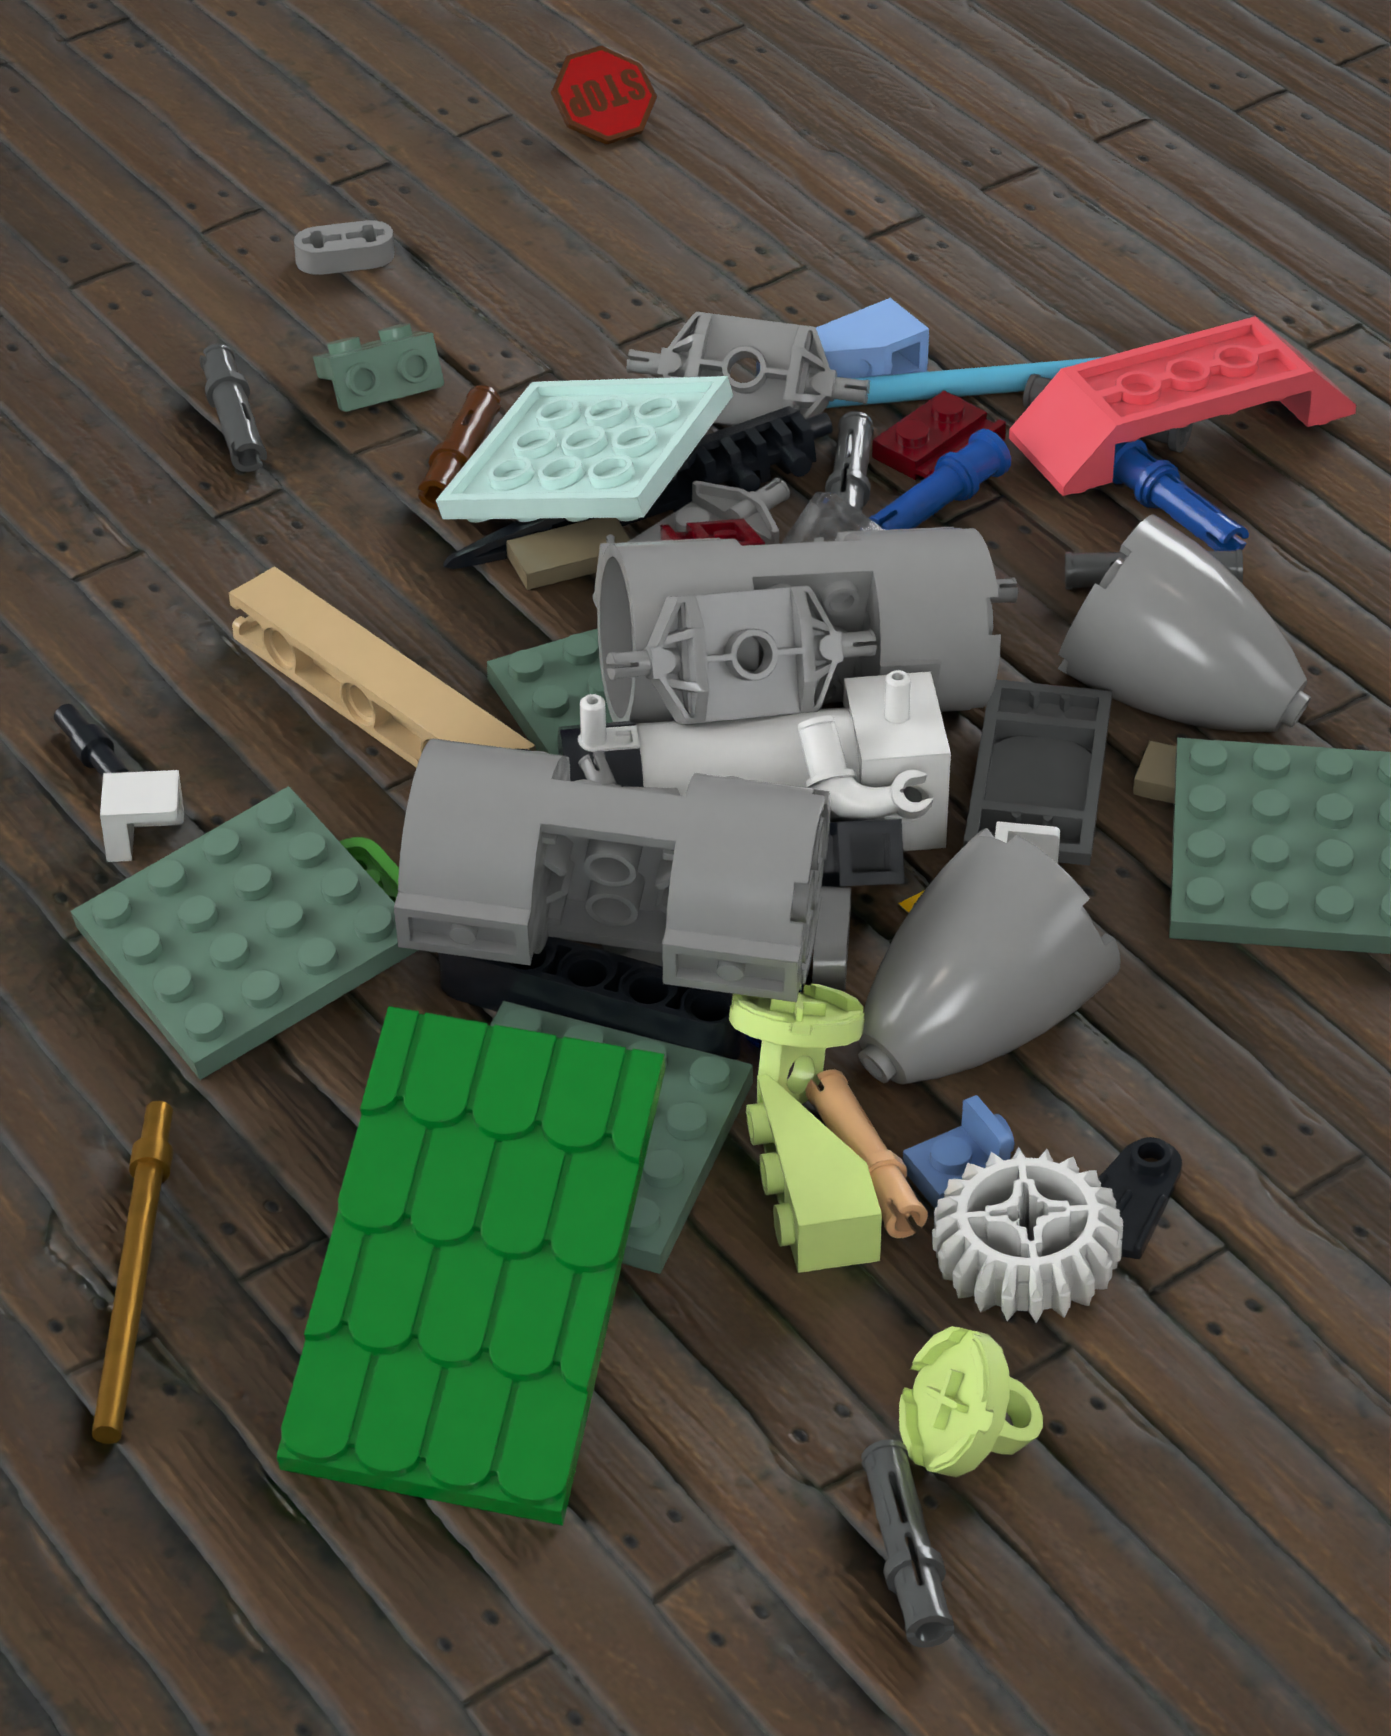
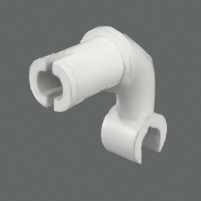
(847, 797)

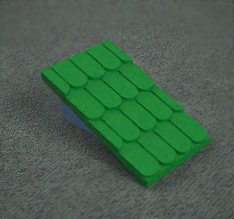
(472, 1265)

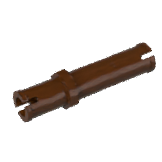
(461, 442)

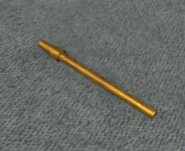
(149, 1167)

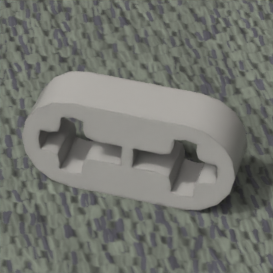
(344, 247)
(832, 938)

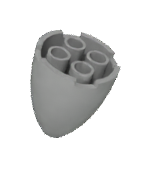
(1184, 639)
(983, 964)

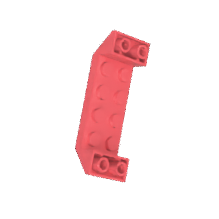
(1162, 387)

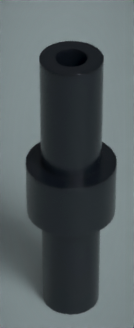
(88, 741)

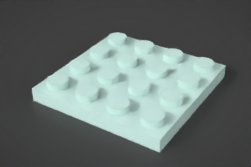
(585, 449)

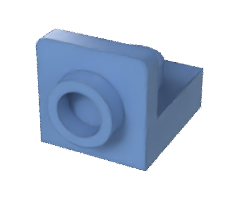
(946, 1155)

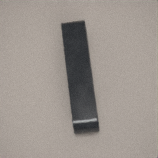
(598, 990)

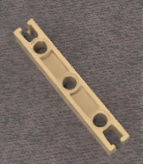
(358, 670)

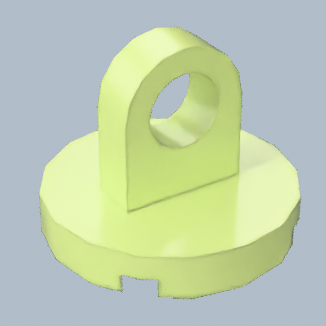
(798, 1032)
(962, 1404)

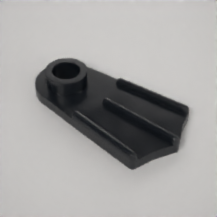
(1142, 1189)

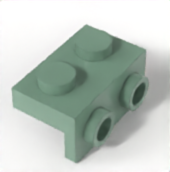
(381, 370)

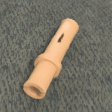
(888, 1172)

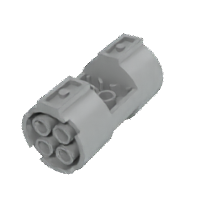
(913, 587)
(519, 853)

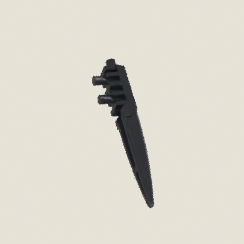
(732, 455)

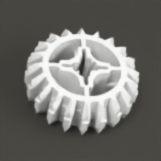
(1069, 1228)

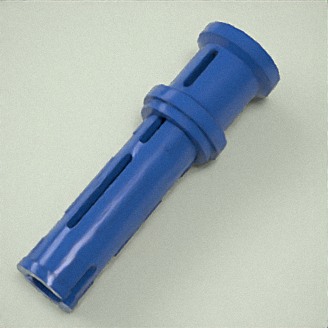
(954, 478)
(1159, 486)

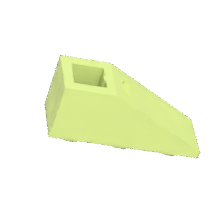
(820, 1183)

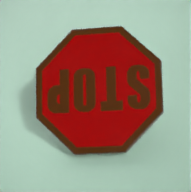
(603, 94)

